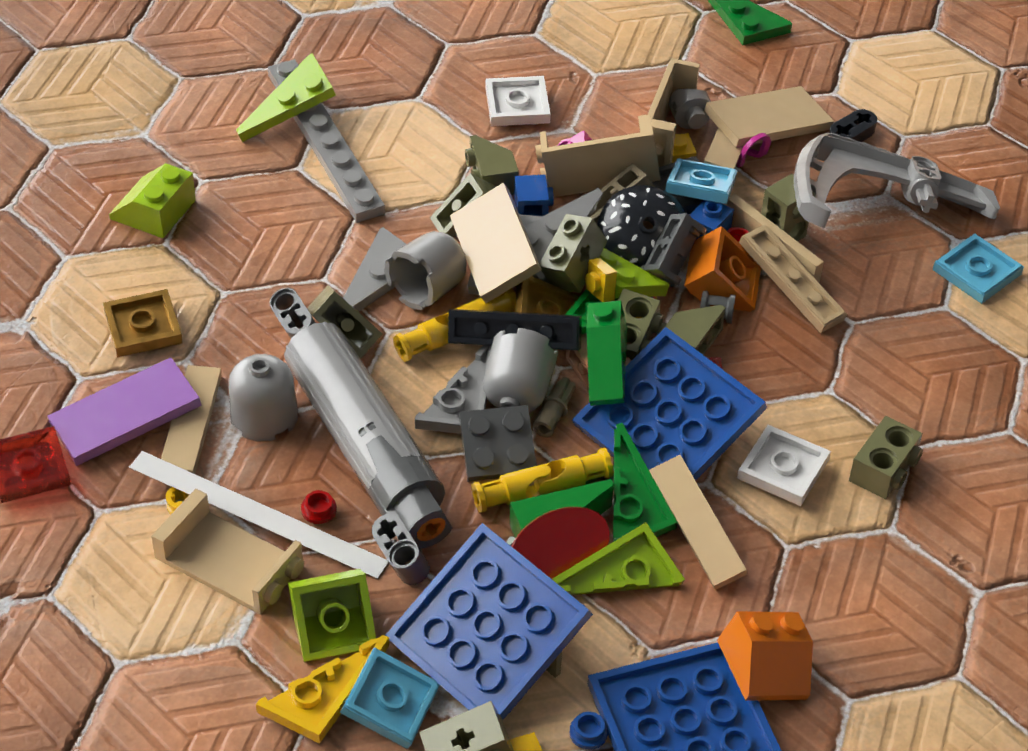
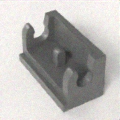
(673, 247)

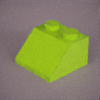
(157, 201)
(332, 614)

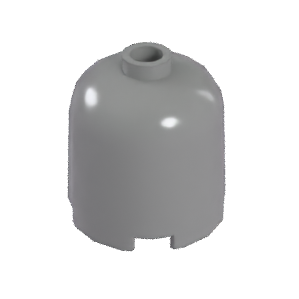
(426, 269)
(519, 369)
(262, 397)

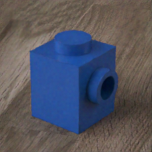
(532, 195)
(713, 215)

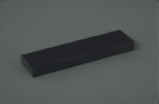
(481, 327)

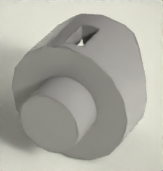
(689, 107)

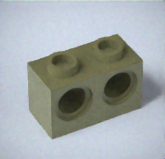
(782, 209)
(640, 329)
(886, 457)

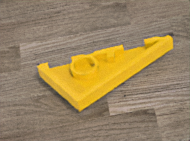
(316, 701)

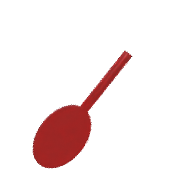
(562, 539)

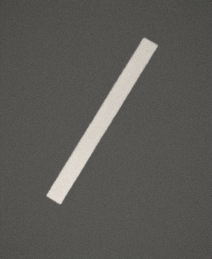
(261, 514)

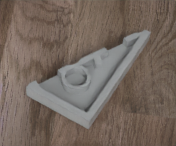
(543, 229)
(370, 278)
(462, 393)

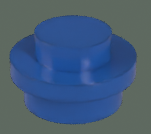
(588, 731)

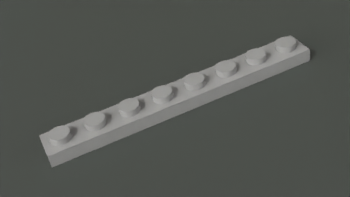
(334, 154)

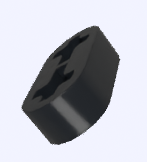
(857, 125)

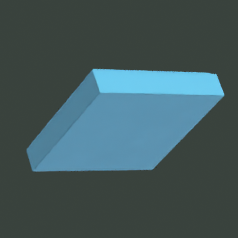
(701, 181)
(978, 268)
(390, 698)

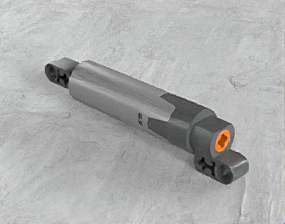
(368, 436)

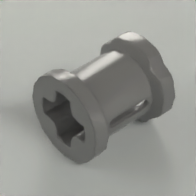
(727, 302)

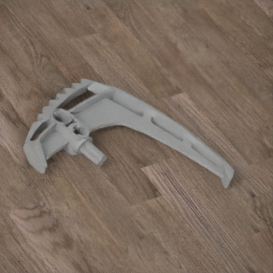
(918, 177)

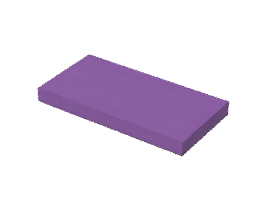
(124, 411)

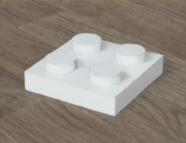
(517, 101)
(783, 465)

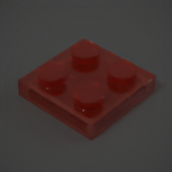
(31, 464)

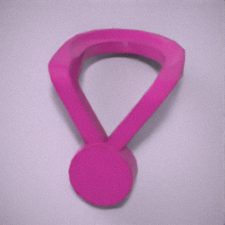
(746, 150)

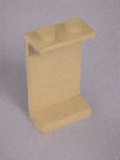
(678, 75)
(595, 163)
(225, 555)

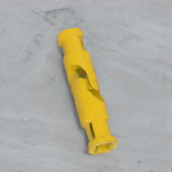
(434, 332)
(547, 478)

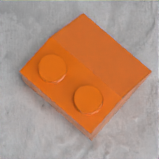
(723, 269)
(769, 655)

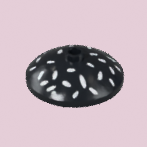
(624, 216)

